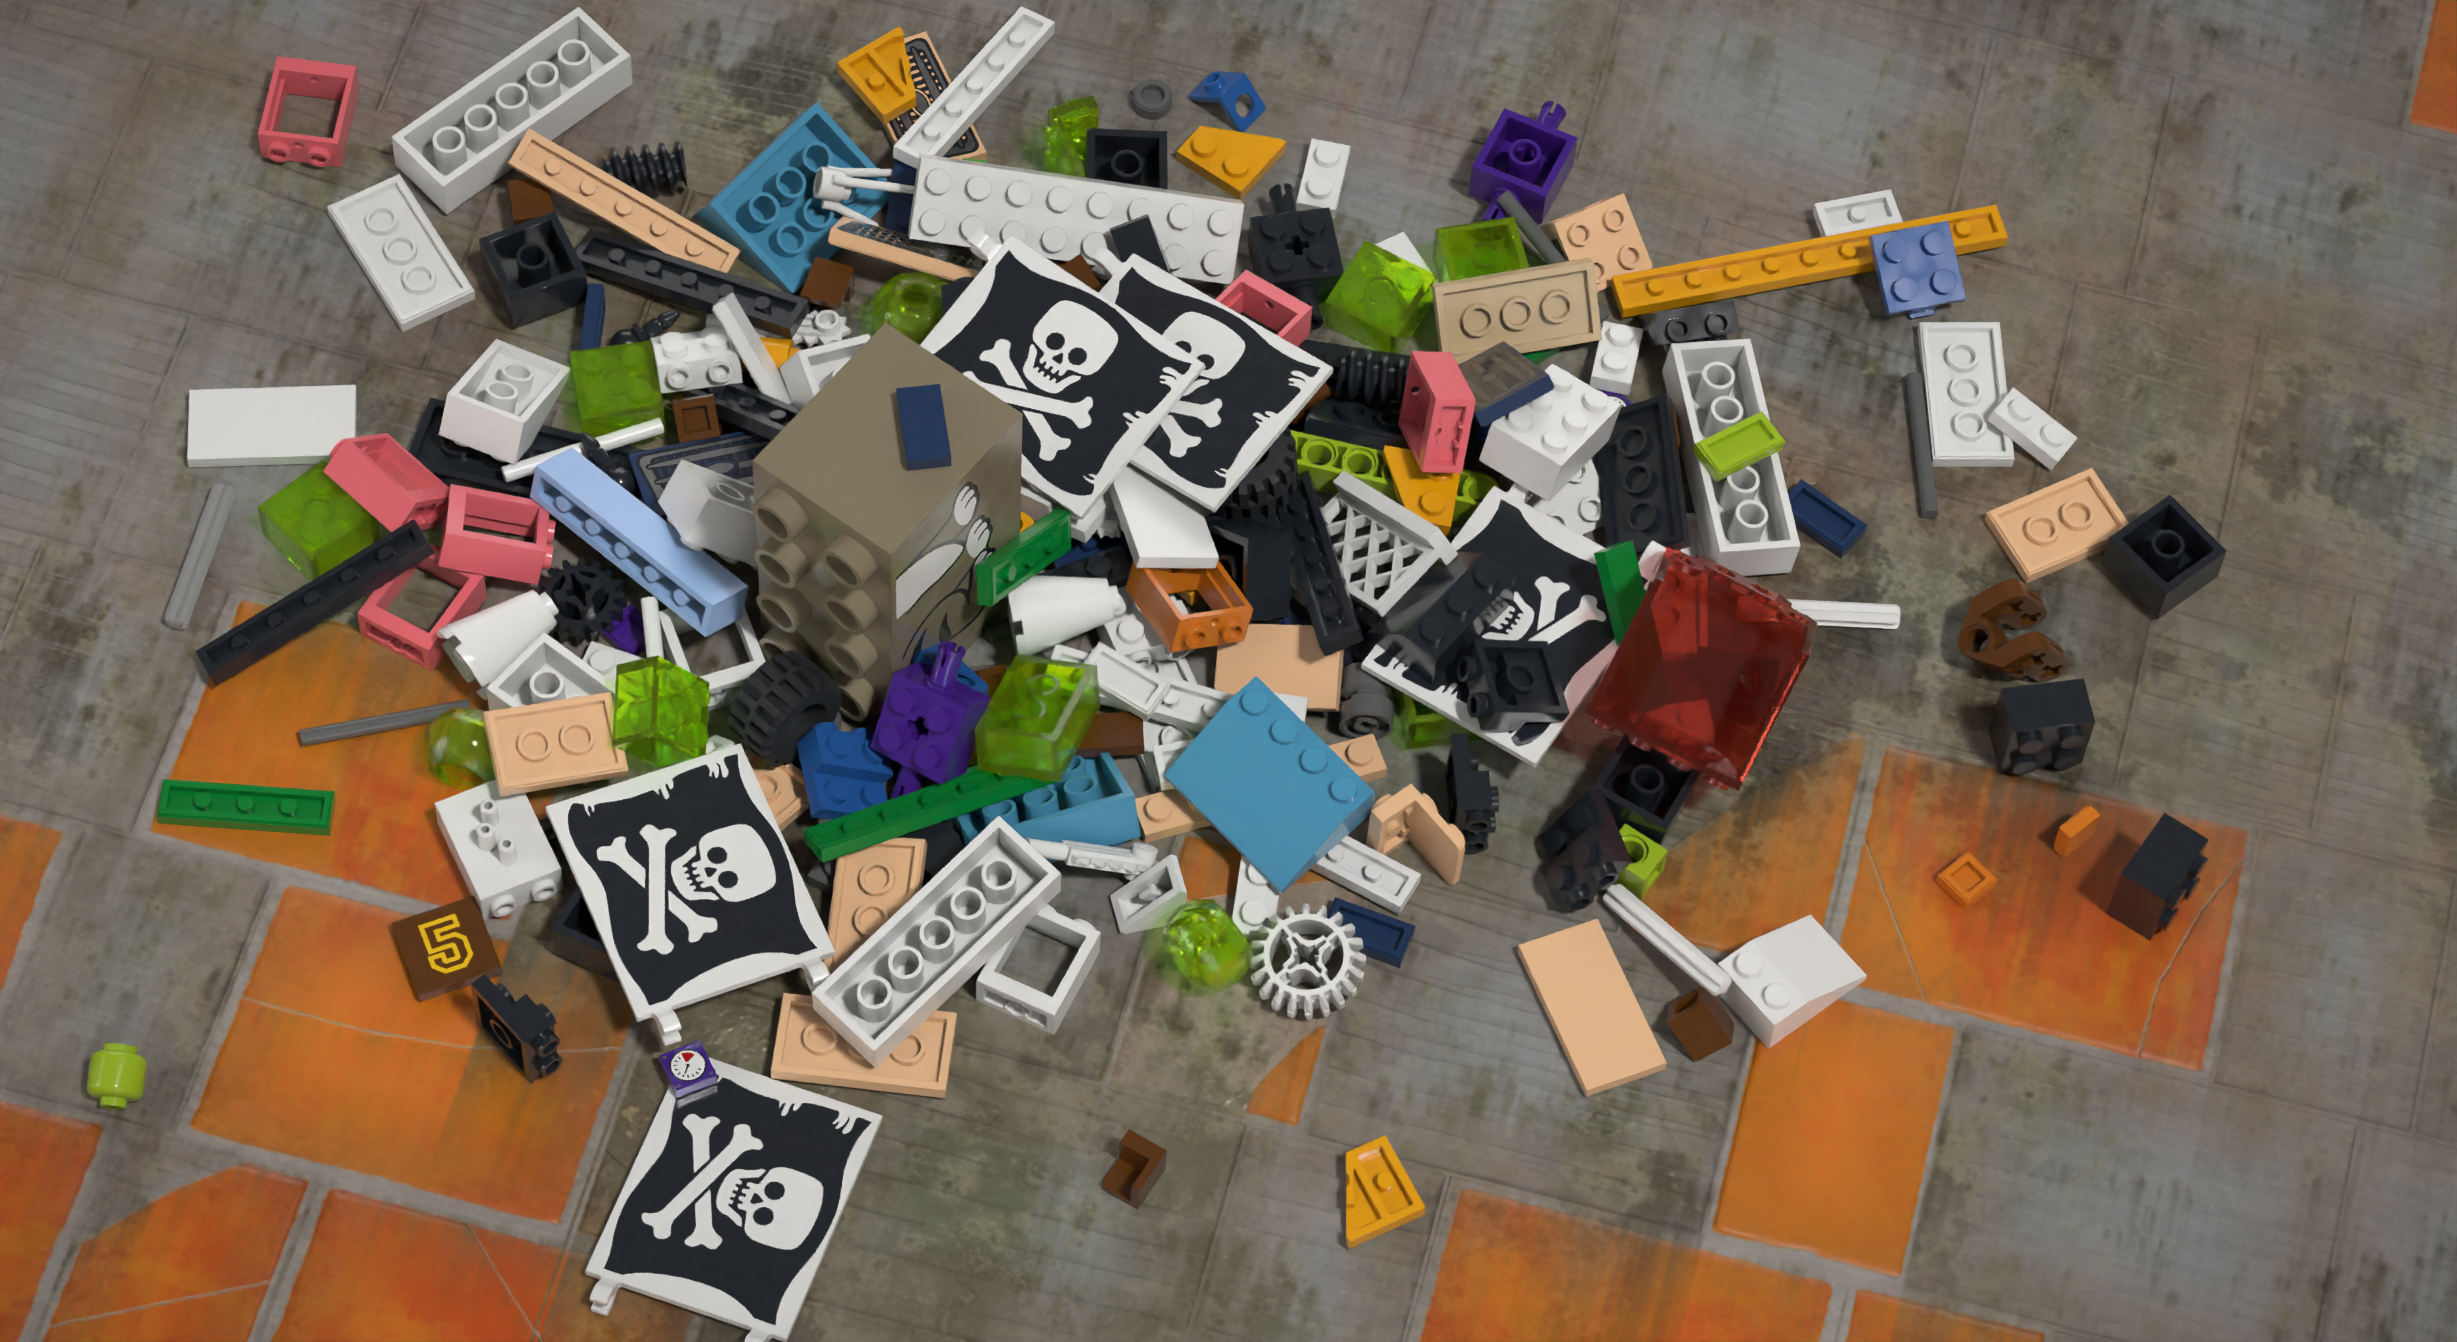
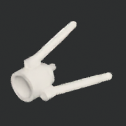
(836, 183)

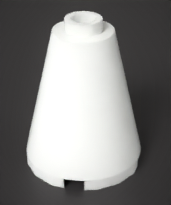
(1057, 609)
(493, 638)

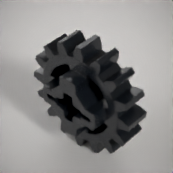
(599, 591)

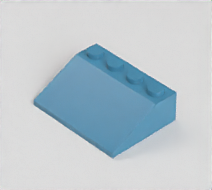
(772, 206)
(1270, 785)
(1085, 807)

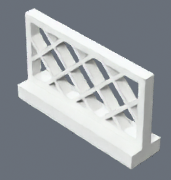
(1388, 522)

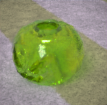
(909, 304)
(458, 741)
(1207, 945)

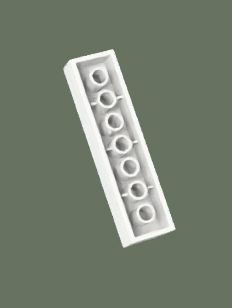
(1071, 214)

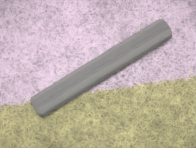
(199, 556)

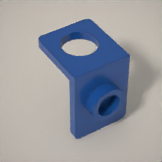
(1225, 89)

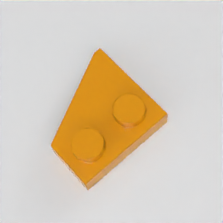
(881, 76)
(1230, 158)
(1423, 493)
(1377, 1192)

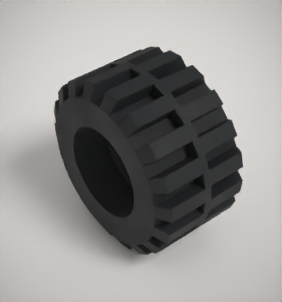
(1266, 484)
(782, 706)

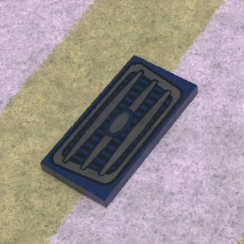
(1503, 382)
(727, 455)

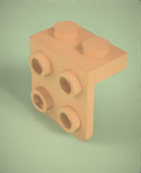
(1416, 819)

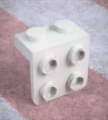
(1575, 504)

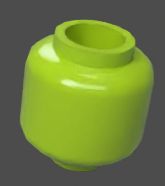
(116, 1075)

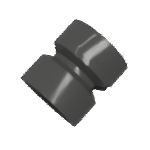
(1365, 704)

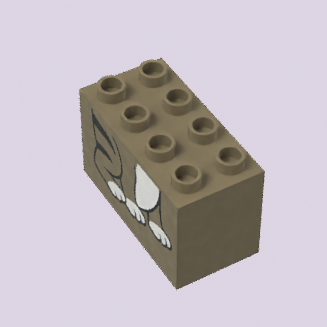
(873, 556)

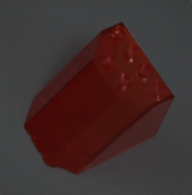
(1703, 668)

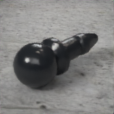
(649, 329)
(602, 461)

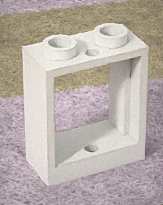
(723, 683)
(1028, 1003)

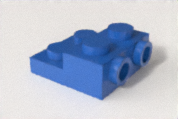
(842, 771)

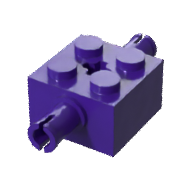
(1526, 159)
(929, 721)

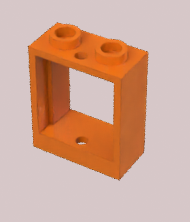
(1179, 632)

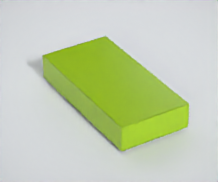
(1739, 446)

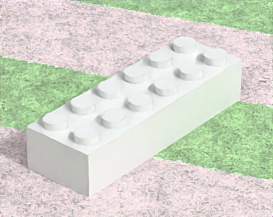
(538, 87)
(1748, 515)
(936, 941)

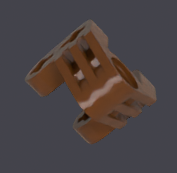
(2025, 655)

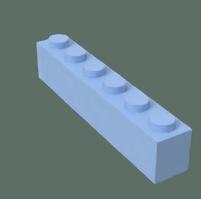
(638, 542)

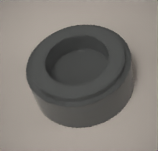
(1152, 99)

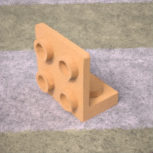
(1604, 234)

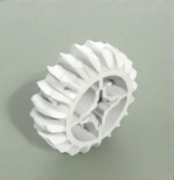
(1332, 938)

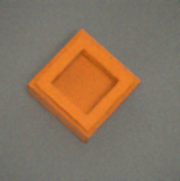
(2076, 831)
(1966, 880)

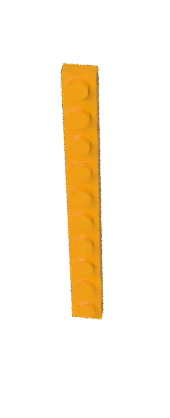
(1787, 264)

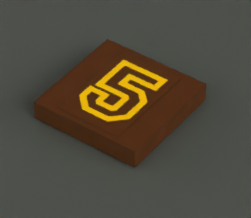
(446, 948)

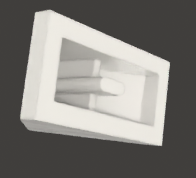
(1150, 897)

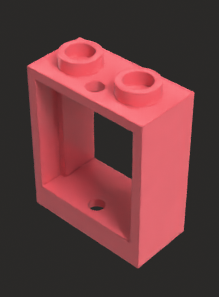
(297, 78)
(1286, 315)
(1437, 415)
(388, 481)
(495, 554)
(403, 636)

